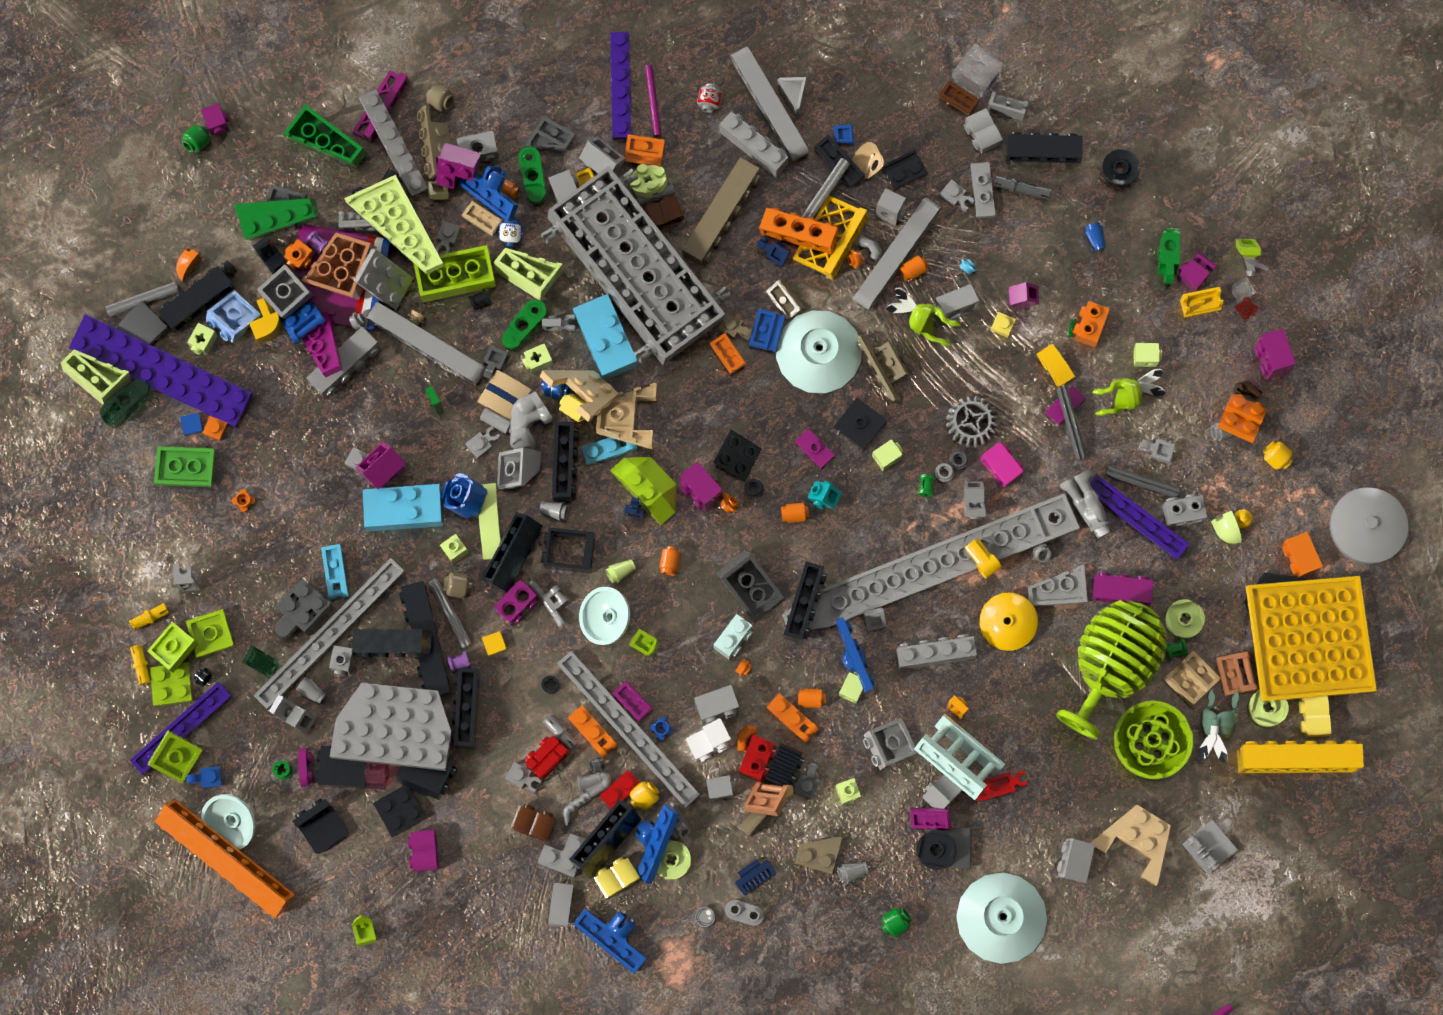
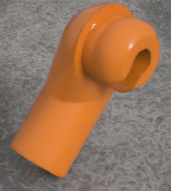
(744, 735)

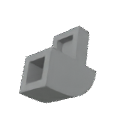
(974, 500)
(292, 714)

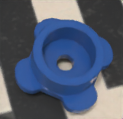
(666, 728)

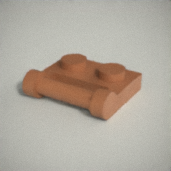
(1231, 674)
(767, 803)

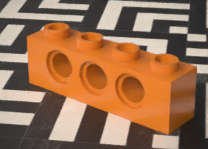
(805, 238)

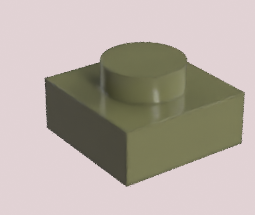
(437, 191)

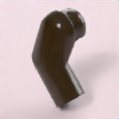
(1247, 387)

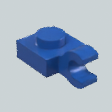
(209, 777)

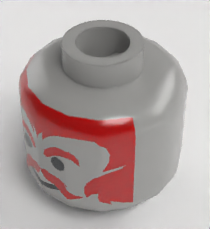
(710, 98)

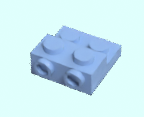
(232, 316)

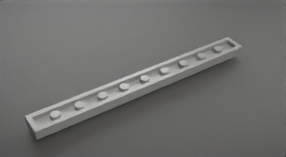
(329, 633)
(628, 729)

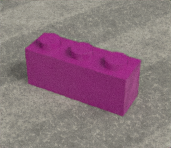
(1113, 588)

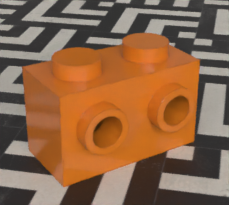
(1091, 324)

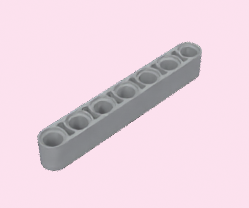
(769, 104)
(897, 253)
(426, 343)

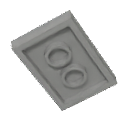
(383, 279)

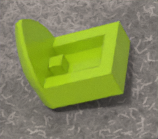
(644, 642)
(363, 931)

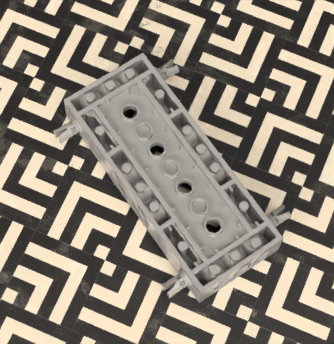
(623, 272)

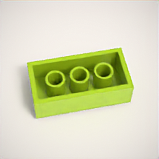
(462, 274)

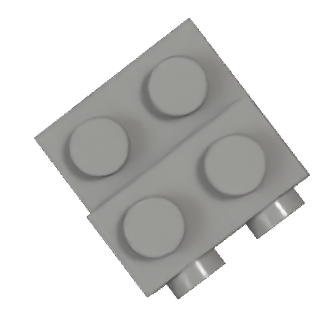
(889, 744)

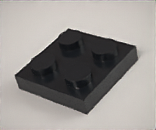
(399, 810)

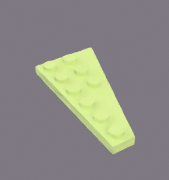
(394, 217)

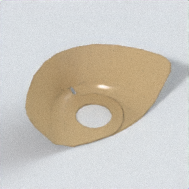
(865, 158)

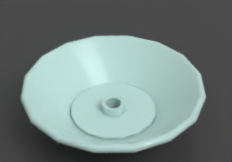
(814, 369)
(987, 933)

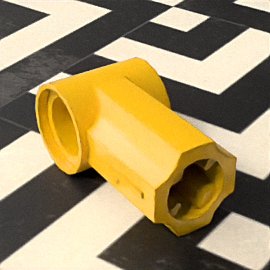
(985, 562)

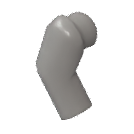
(872, 245)

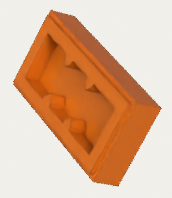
(727, 353)

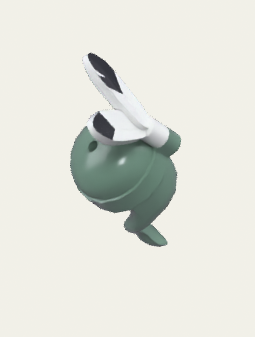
(1218, 728)

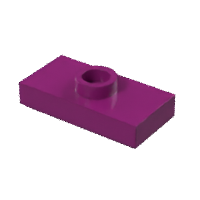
(1055, 410)
(814, 448)
(632, 701)
(930, 818)

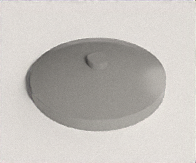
(1369, 525)

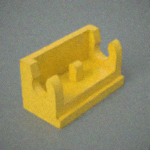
(1201, 302)

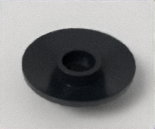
(1125, 160)

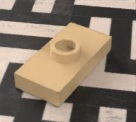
(482, 218)

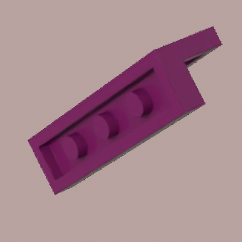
(390, 101)

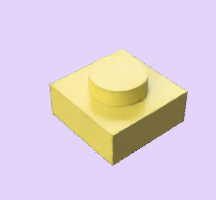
(1003, 324)

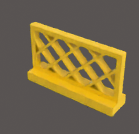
(846, 240)

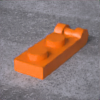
(792, 718)
(592, 731)

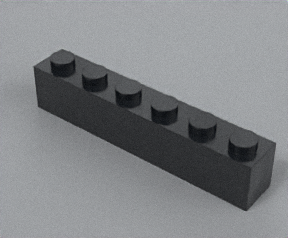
(420, 616)

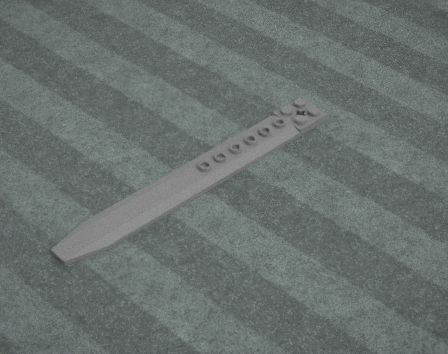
(941, 562)

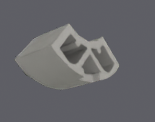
(942, 792)

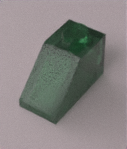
(260, 662)

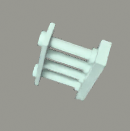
(951, 767)

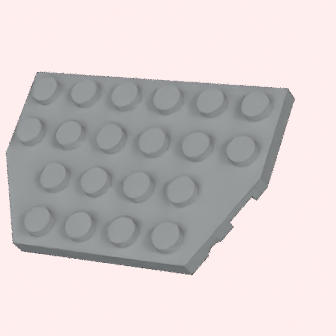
(393, 728)

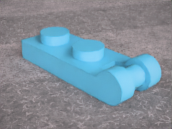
(605, 449)
(334, 571)

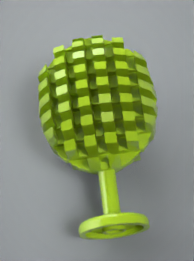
(1117, 657)

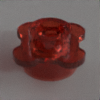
(1246, 303)

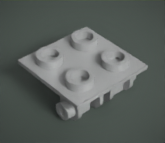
(1209, 847)

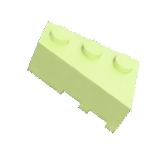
(527, 272)
(94, 376)

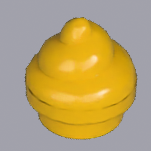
(1243, 518)

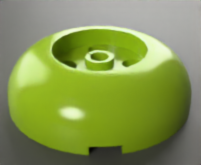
(1161, 719)

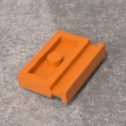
(644, 150)

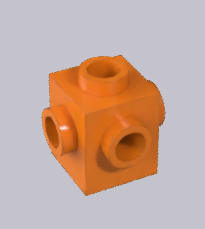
(303, 251)

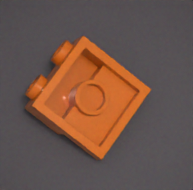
(1242, 417)

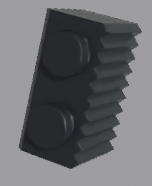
(784, 766)

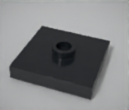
(860, 424)

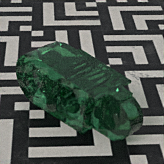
(136, 391)

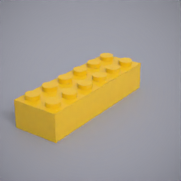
(1300, 757)

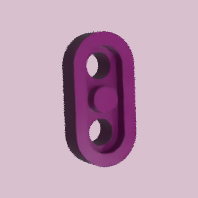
(305, 774)

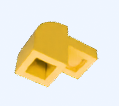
(267, 326)

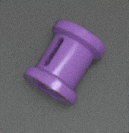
(316, 242)
(459, 661)

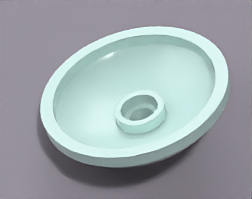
(597, 612)
(219, 815)

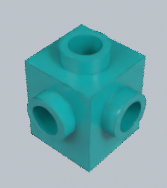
(824, 495)

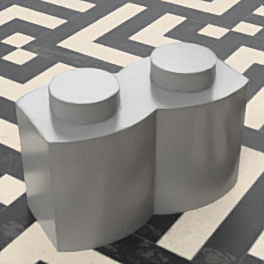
(983, 131)

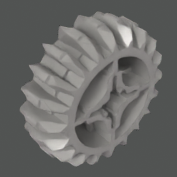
(975, 429)

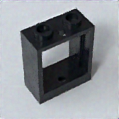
(574, 534)

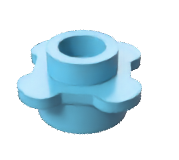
(968, 266)

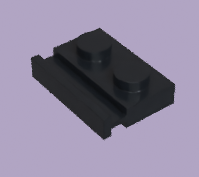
(904, 170)

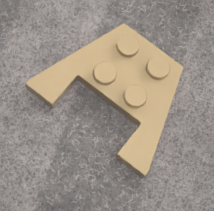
(585, 384)
(619, 417)
(1143, 833)

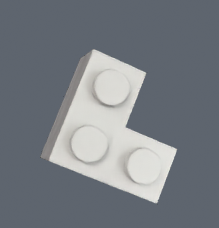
(709, 740)

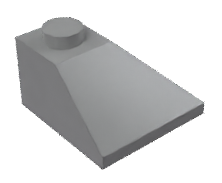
(517, 467)

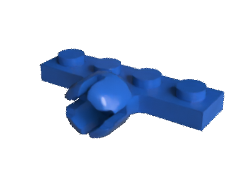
(489, 191)
(854, 657)
(655, 840)
(612, 937)

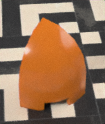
(186, 263)

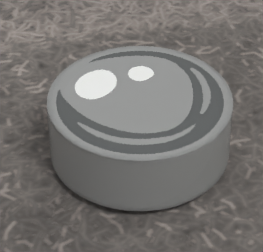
(705, 917)

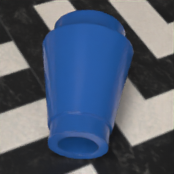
(1096, 235)

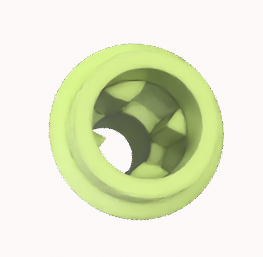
(620, 570)

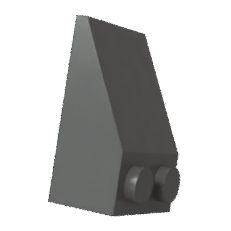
(750, 585)

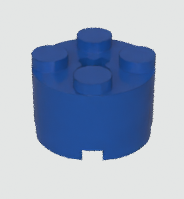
(463, 496)

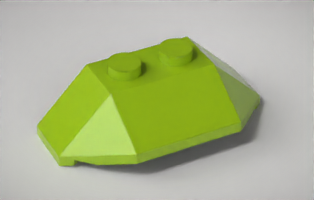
(649, 484)

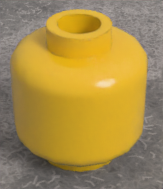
(1277, 455)
(644, 796)

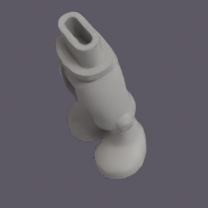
(1089, 505)

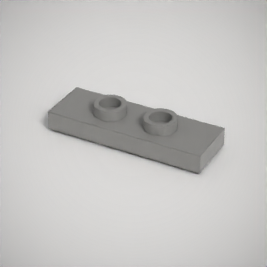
(982, 190)

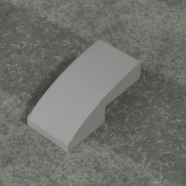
(560, 905)

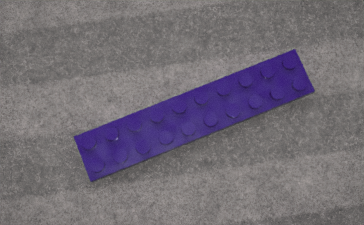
(162, 371)

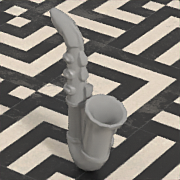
(594, 785)

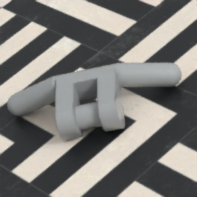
(546, 600)

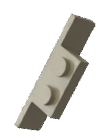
(433, 138)
(886, 364)

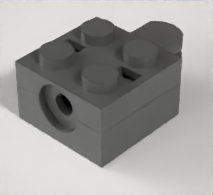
(302, 609)

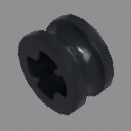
(554, 688)

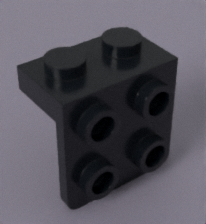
(321, 826)

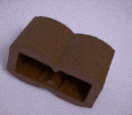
(665, 212)
(533, 823)

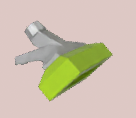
(1249, 250)

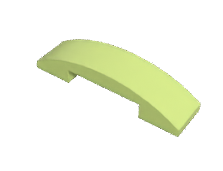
(489, 522)

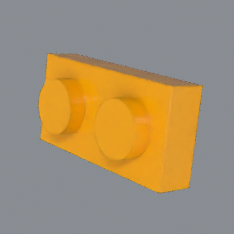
(958, 706)

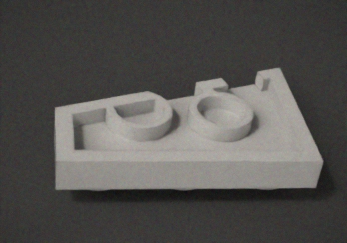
(1060, 590)

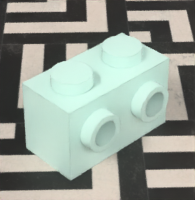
(732, 637)

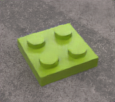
(211, 633)
(172, 647)
(171, 687)
(175, 756)

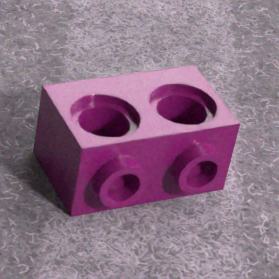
(511, 599)

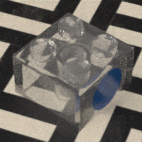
(977, 71)

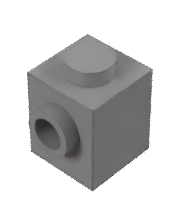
(341, 660)
(720, 787)

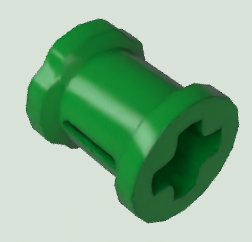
(926, 485)
(1176, 649)
(282, 764)

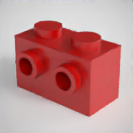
(757, 758)

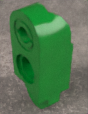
(535, 189)
(1169, 254)
(513, 336)

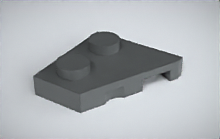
(550, 136)

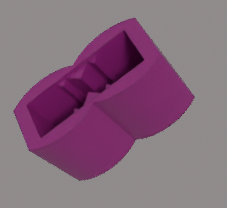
(424, 851)

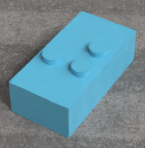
(605, 337)
(403, 507)

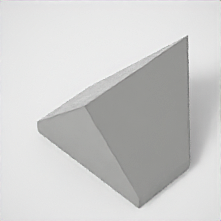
(793, 91)

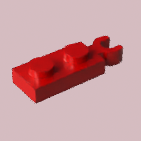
(1000, 785)

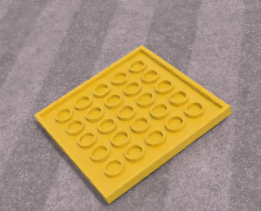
(1310, 638)

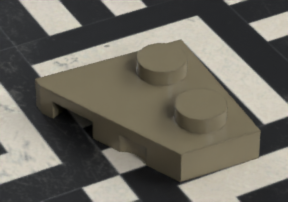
(819, 854)

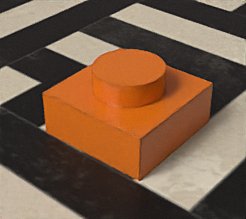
(215, 428)

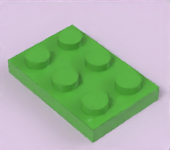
(184, 466)

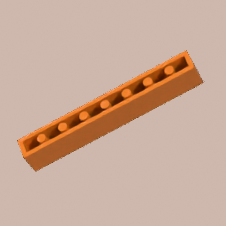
(224, 858)

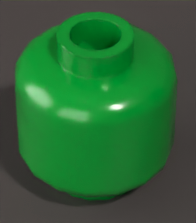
(195, 138)
(896, 922)

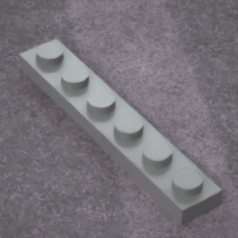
(393, 143)

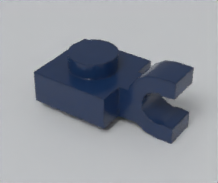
(776, 251)
(634, 509)

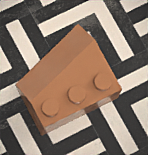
(339, 266)

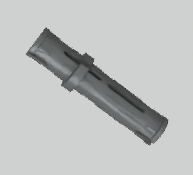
(1023, 187)

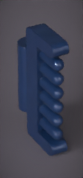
(750, 872)

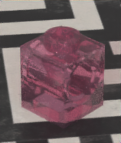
(376, 775)

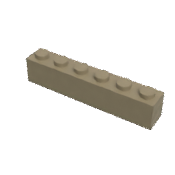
(720, 212)

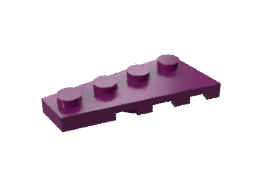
(323, 347)

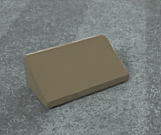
(785, 299)
(752, 822)

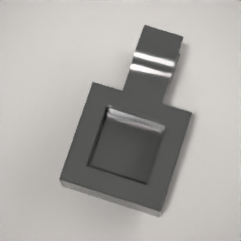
(493, 360)
(807, 784)

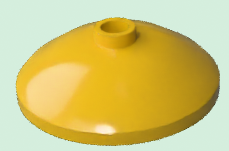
(1022, 626)

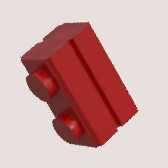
(546, 757)

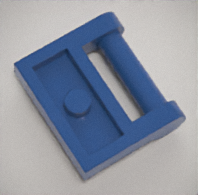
(303, 321)

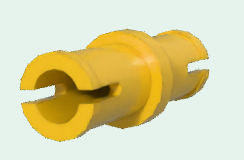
(149, 616)
(140, 664)

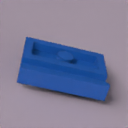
(766, 330)

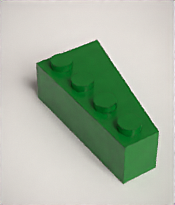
(320, 135)
(269, 217)

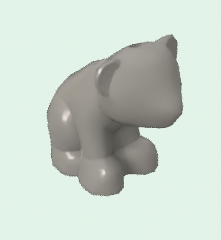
(524, 413)

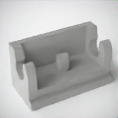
(1007, 106)
(354, 223)
(958, 302)
(185, 580)

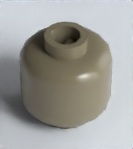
(440, 98)
(457, 585)

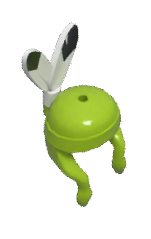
(921, 315)
(1130, 391)

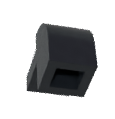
(269, 254)

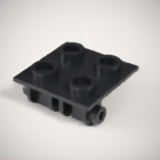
(737, 455)

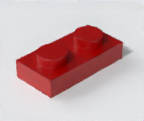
(619, 789)

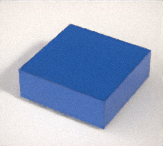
(843, 134)
(191, 424)

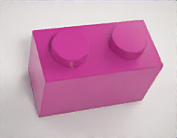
(1002, 464)

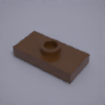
(959, 98)

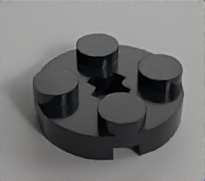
(929, 841)

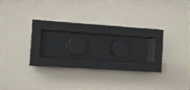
(832, 154)

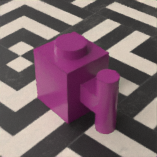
(1195, 274)

